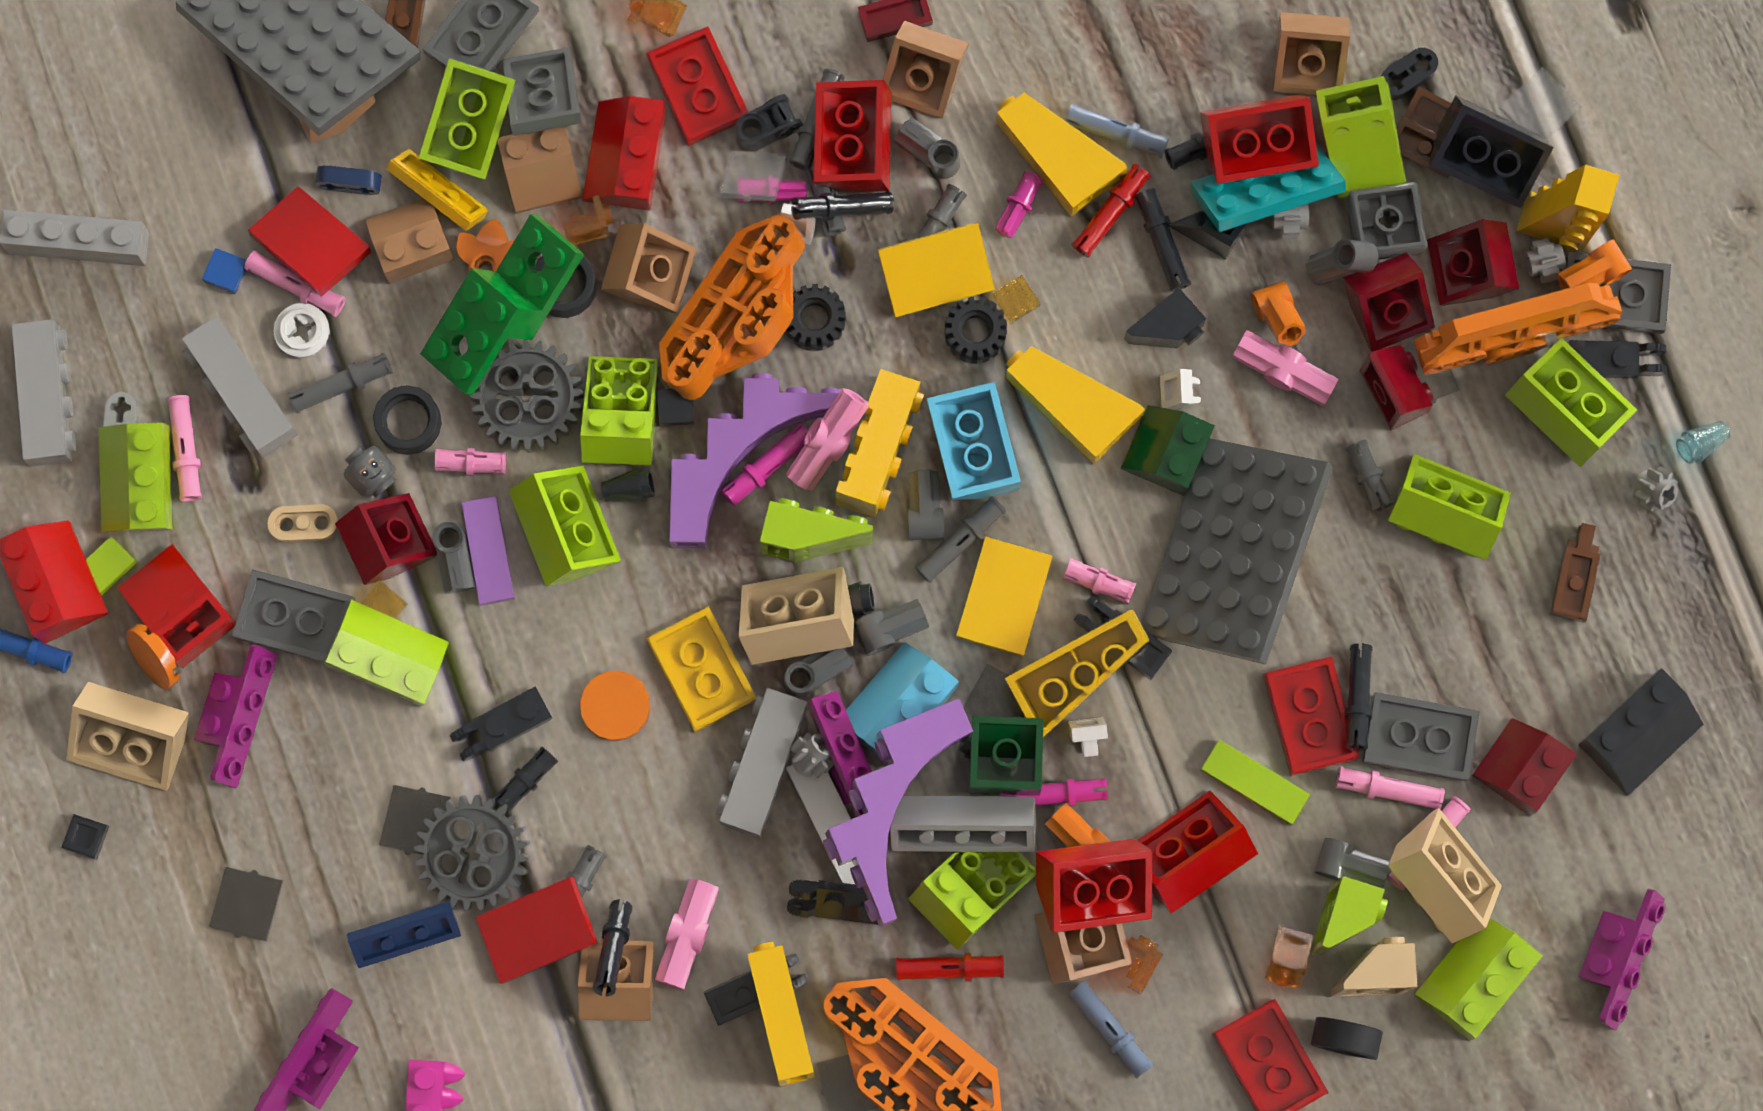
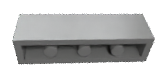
(74, 237)
(239, 387)
(42, 392)
(763, 762)
(964, 824)

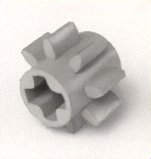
(1291, 221)
(1544, 260)
(1655, 488)
(811, 756)

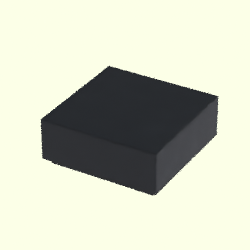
(674, 408)
(85, 836)

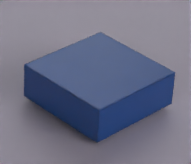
(224, 271)

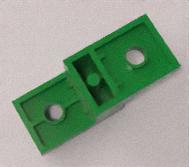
(501, 304)

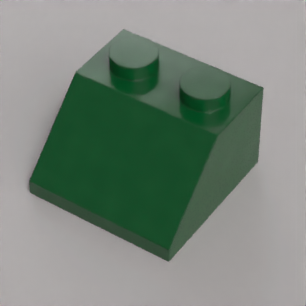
(1167, 448)
(1006, 755)

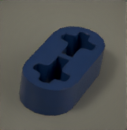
(348, 180)

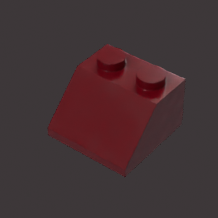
(1473, 262)
(1390, 301)
(1396, 386)
(385, 538)
(1524, 765)

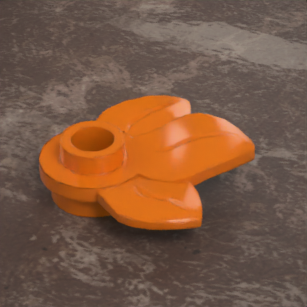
(486, 248)

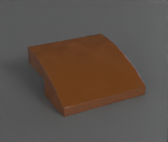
(1420, 127)

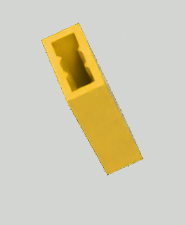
(1061, 155)
(1074, 403)
(780, 1014)

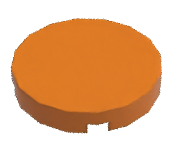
(152, 656)
(615, 705)

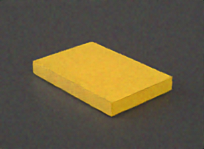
(936, 269)
(1004, 596)
(701, 669)

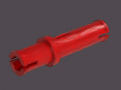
(1119, 199)
(950, 967)

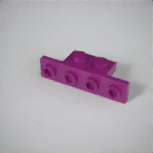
(233, 713)
(841, 743)
(1618, 954)
(315, 1059)

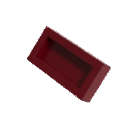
(887, 16)

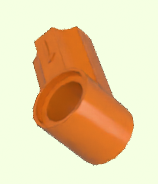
(1601, 266)
(1277, 308)
(1072, 829)

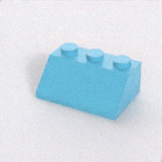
(974, 443)
(900, 690)

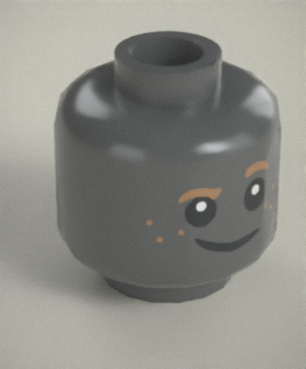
(369, 471)

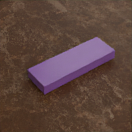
(488, 550)

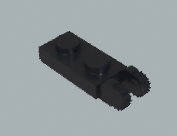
(1620, 358)
(1147, 659)
(504, 723)
(833, 901)
(739, 994)

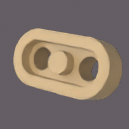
(304, 523)

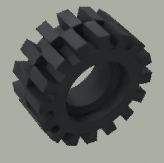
(830, 331)
(975, 350)

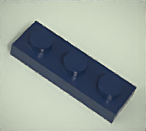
(403, 934)

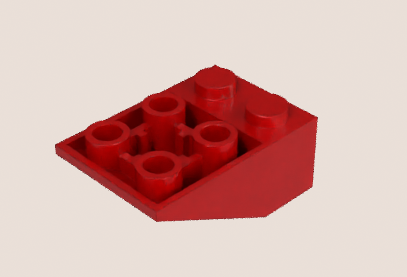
(177, 606)

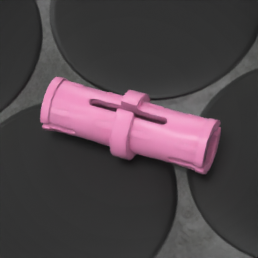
(470, 461)
(1099, 581)

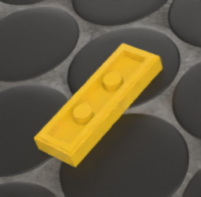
(437, 189)

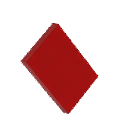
(697, 85)
(309, 241)
(1310, 715)
(536, 930)
(1270, 1060)

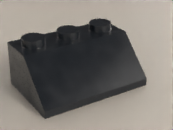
(1489, 151)
(1643, 732)

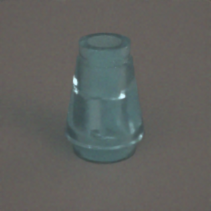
(1702, 441)

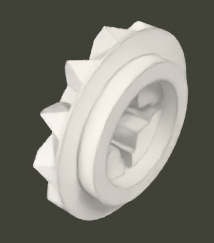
(286, 326)

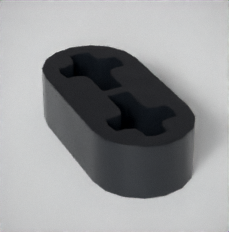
(1404, 67)

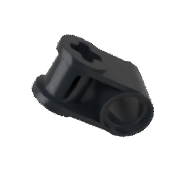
(773, 121)

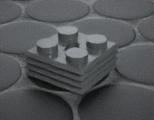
(1400, 205)

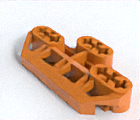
(743, 298)
(1517, 328)
(907, 1063)

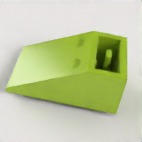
(1361, 134)
(619, 411)
(807, 534)
(970, 891)

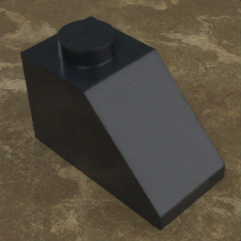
(1168, 324)

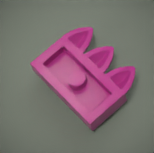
(427, 1086)

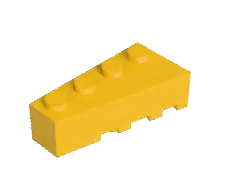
(1569, 209)
(878, 444)
(1073, 672)

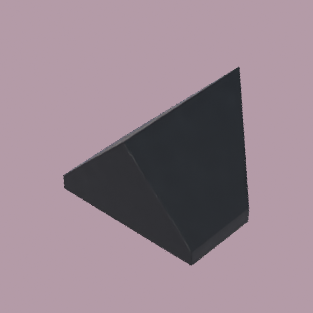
(1202, 231)

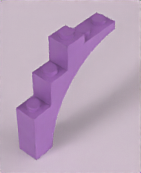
(729, 440)
(865, 838)

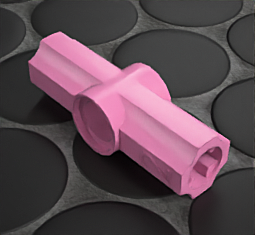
(1285, 368)
(827, 439)
(687, 933)

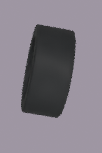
(584, 300)
(395, 396)
(1346, 1038)

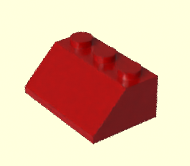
(853, 135)
(1260, 138)
(625, 152)
(51, 579)
(1196, 850)
(1095, 884)

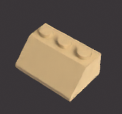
(796, 616)
(126, 735)
(1446, 877)
(1382, 970)

